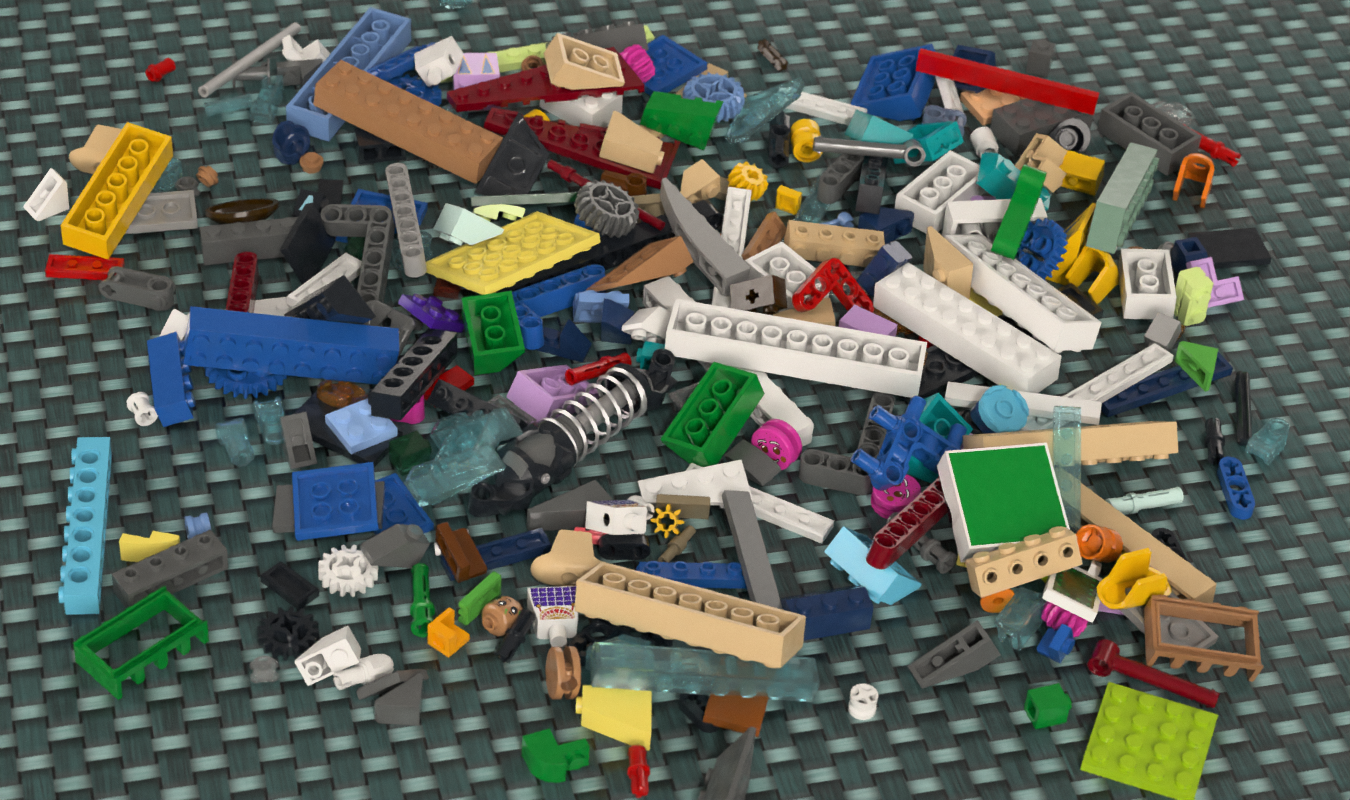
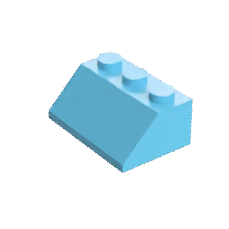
(886, 585)

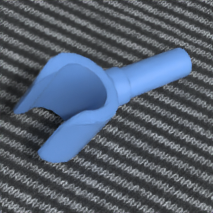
(844, 219)

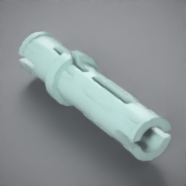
(1134, 502)

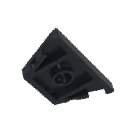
(515, 163)

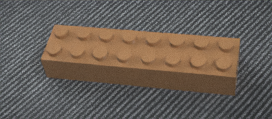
(407, 121)

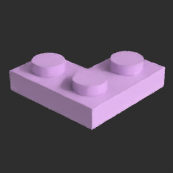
(1224, 290)

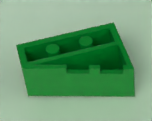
(682, 118)

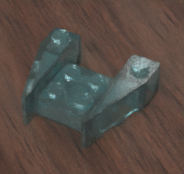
(463, 456)

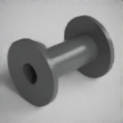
(253, 73)

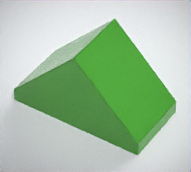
(1197, 362)

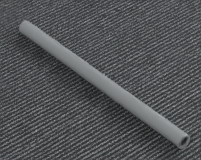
(248, 60)

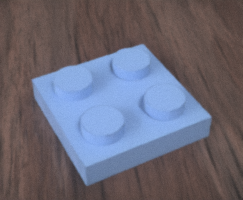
(358, 428)

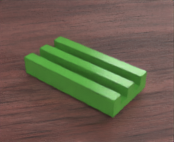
(481, 595)

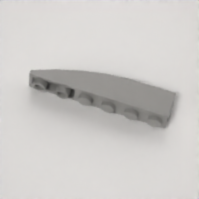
(706, 246)

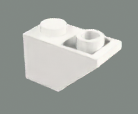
(648, 324)
(329, 656)

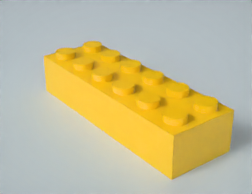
(117, 190)

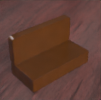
(460, 552)

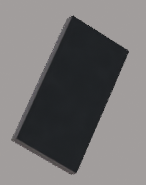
(324, 435)

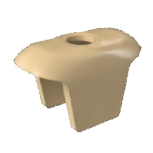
(91, 155)
(567, 561)

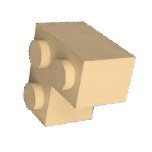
(1047, 156)

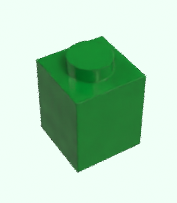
(1047, 706)

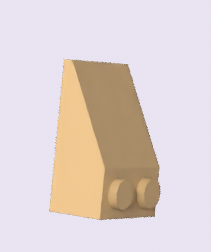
(581, 64)
(947, 263)

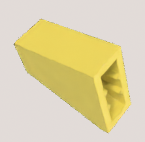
(617, 713)

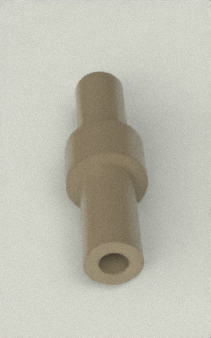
(677, 544)

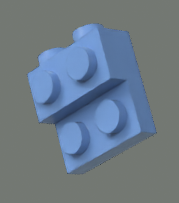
(589, 304)

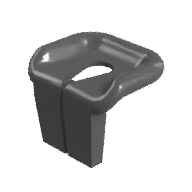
(399, 320)

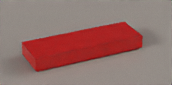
(80, 266)

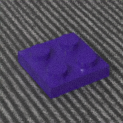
(432, 312)

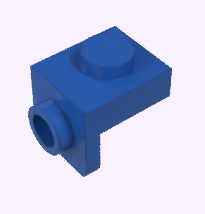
(1057, 643)

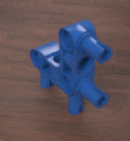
(904, 439)

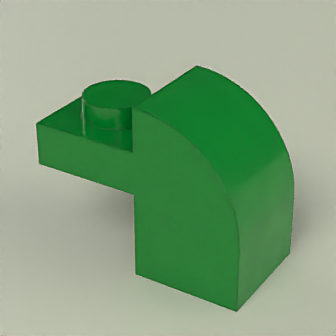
(551, 761)

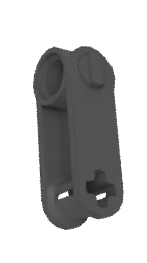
(138, 288)

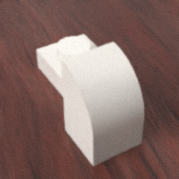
(294, 52)

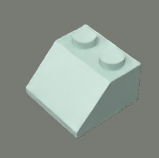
(463, 226)

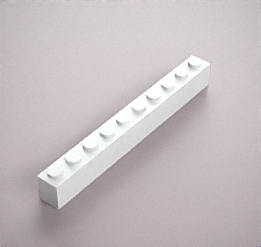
(773, 403)

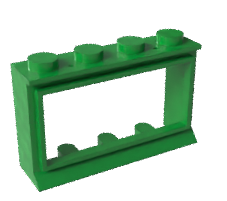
(128, 620)

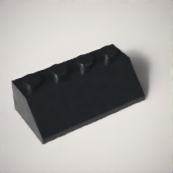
(334, 303)

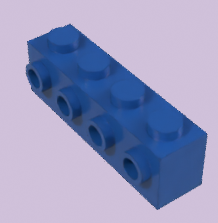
(170, 379)

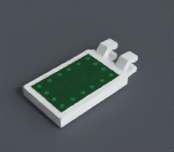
(1075, 590)

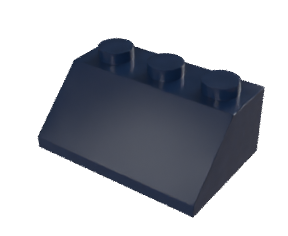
(832, 611)

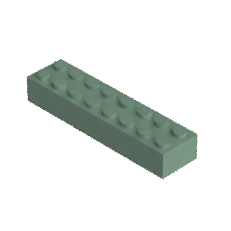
(1123, 198)

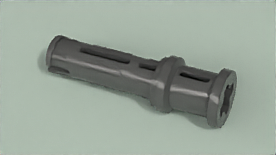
(933, 551)

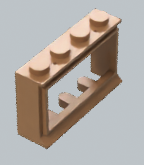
(1206, 612)

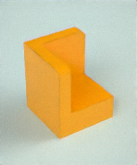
(445, 635)

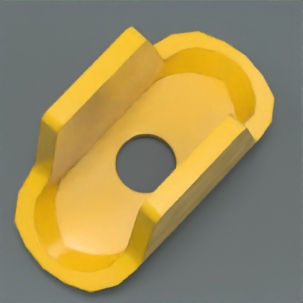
(1090, 261)
(1132, 572)

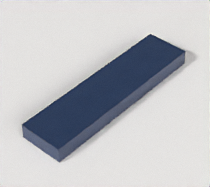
(510, 550)

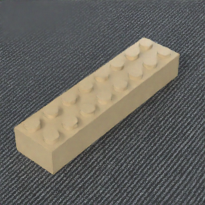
(1098, 442)
(690, 614)

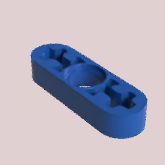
(1232, 497)

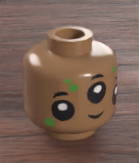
(500, 615)

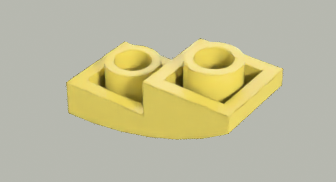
(138, 548)

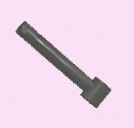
(871, 149)

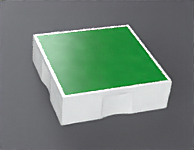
(1000, 495)

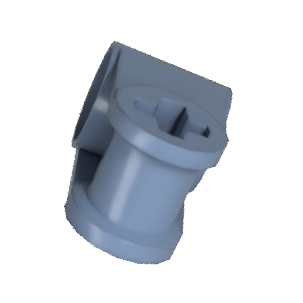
(939, 114)

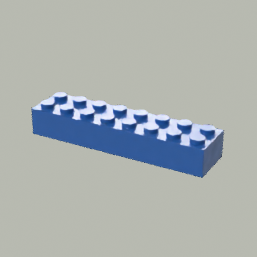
(289, 345)

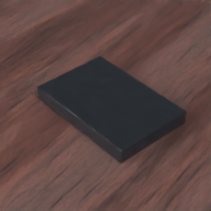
(307, 244)
(1234, 247)

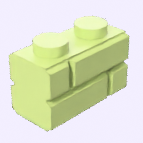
(1192, 295)

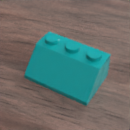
(872, 129)
(1000, 178)
(939, 417)

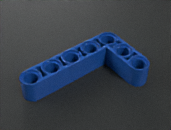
(548, 298)

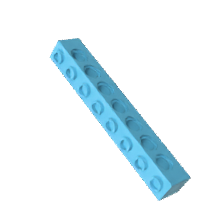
(87, 526)

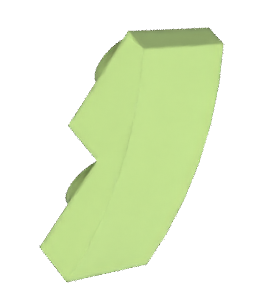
(491, 212)

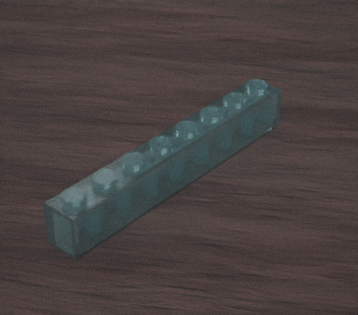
(699, 672)

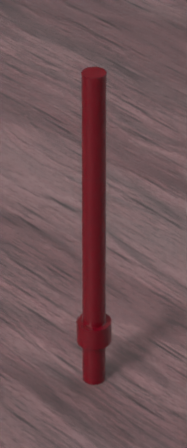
(570, 175)

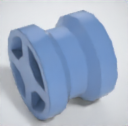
(197, 525)

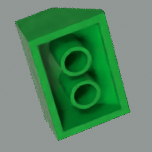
(492, 331)

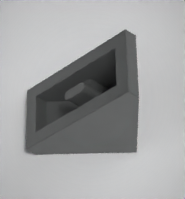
(401, 704)

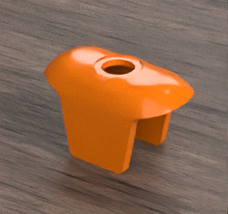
(1197, 173)

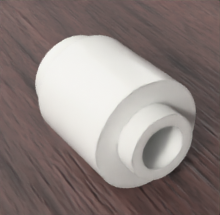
(983, 141)

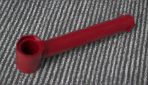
(1107, 658)

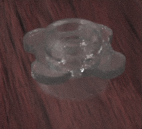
(264, 669)

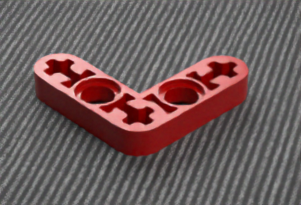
(830, 282)

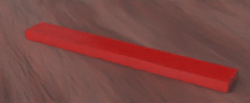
(1007, 81)

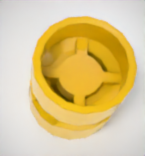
(802, 137)

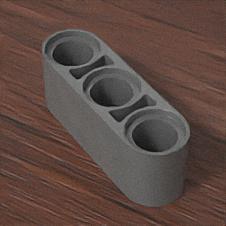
(839, 177)

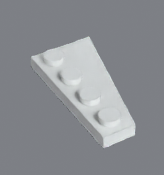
(704, 481)

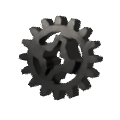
(287, 633)

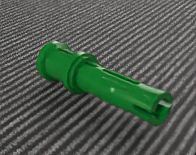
(422, 608)

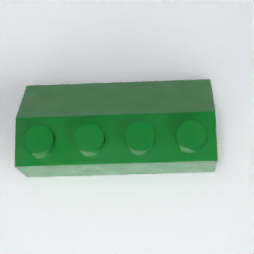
(713, 414)

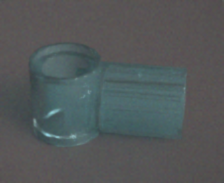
(235, 439)

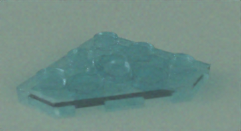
(762, 108)

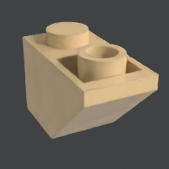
(700, 182)

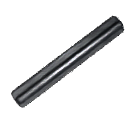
(1243, 407)

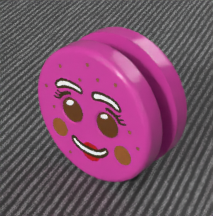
(778, 441)
(895, 498)

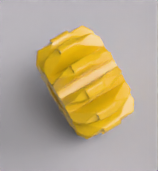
(750, 178)

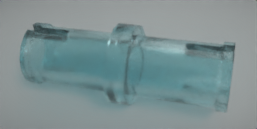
(228, 105)

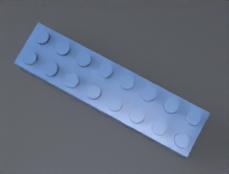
(369, 43)

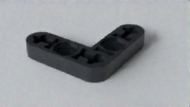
(611, 631)

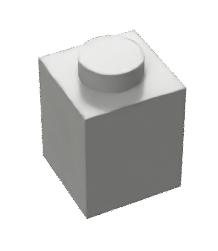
(1163, 332)

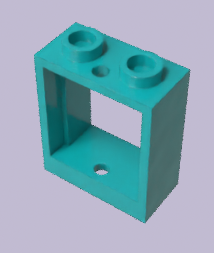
(932, 137)

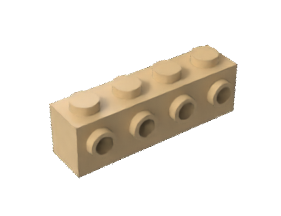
(825, 242)
(1023, 561)

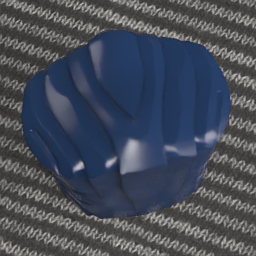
(290, 142)

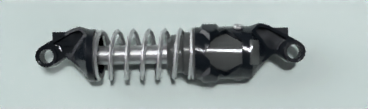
(553, 444)

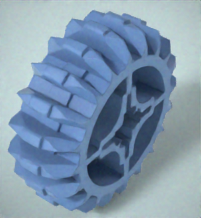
(717, 87)

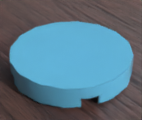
(1003, 409)

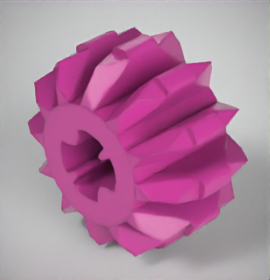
(639, 62)
(1055, 616)

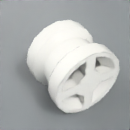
(863, 701)

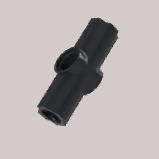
(779, 140)

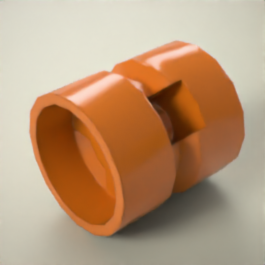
(1099, 543)

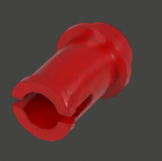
(157, 71)

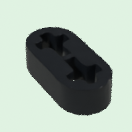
(624, 547)
(696, 711)

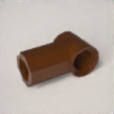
(633, 183)

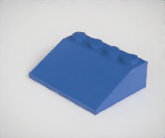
(893, 86)

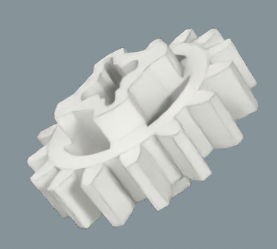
(347, 571)

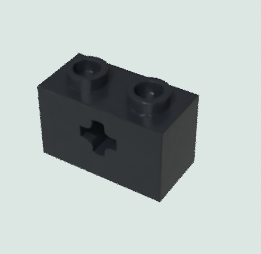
(375, 149)

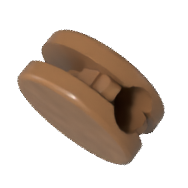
(563, 672)

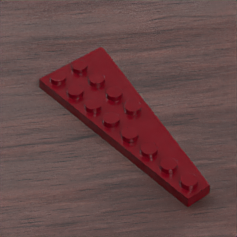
(530, 86)
(579, 143)

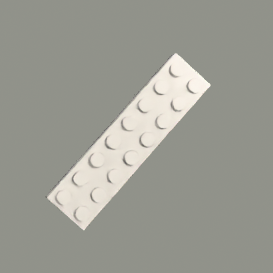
(1027, 297)
(966, 330)

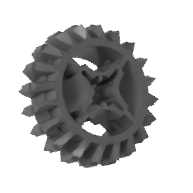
(606, 208)

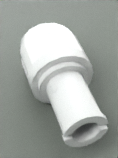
(364, 672)

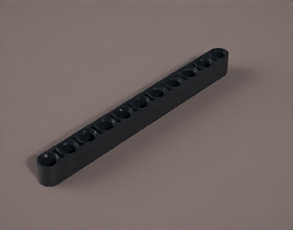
(615, 250)

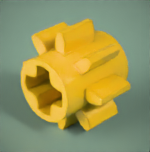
(662, 526)

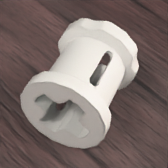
(141, 409)

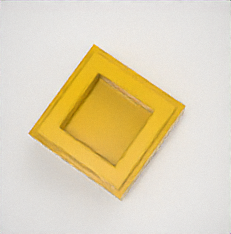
(788, 200)

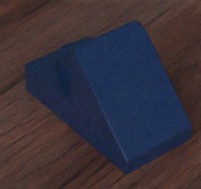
(568, 343)

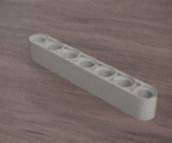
(406, 220)

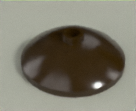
(242, 210)

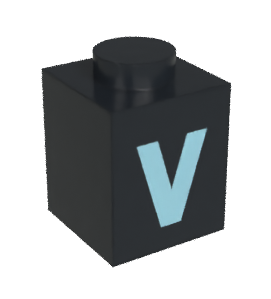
(307, 196)

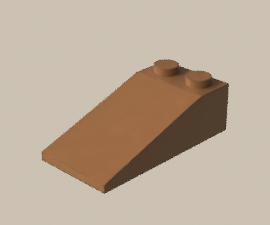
(651, 262)

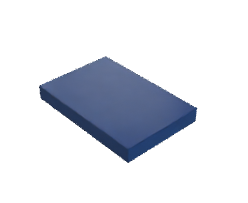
(401, 506)

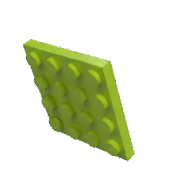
(1149, 742)

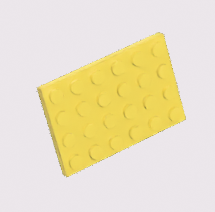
(516, 254)

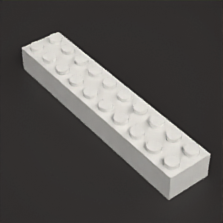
(796, 348)

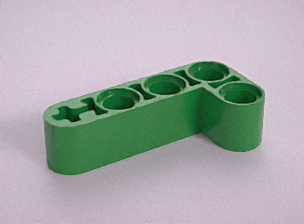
(1019, 212)

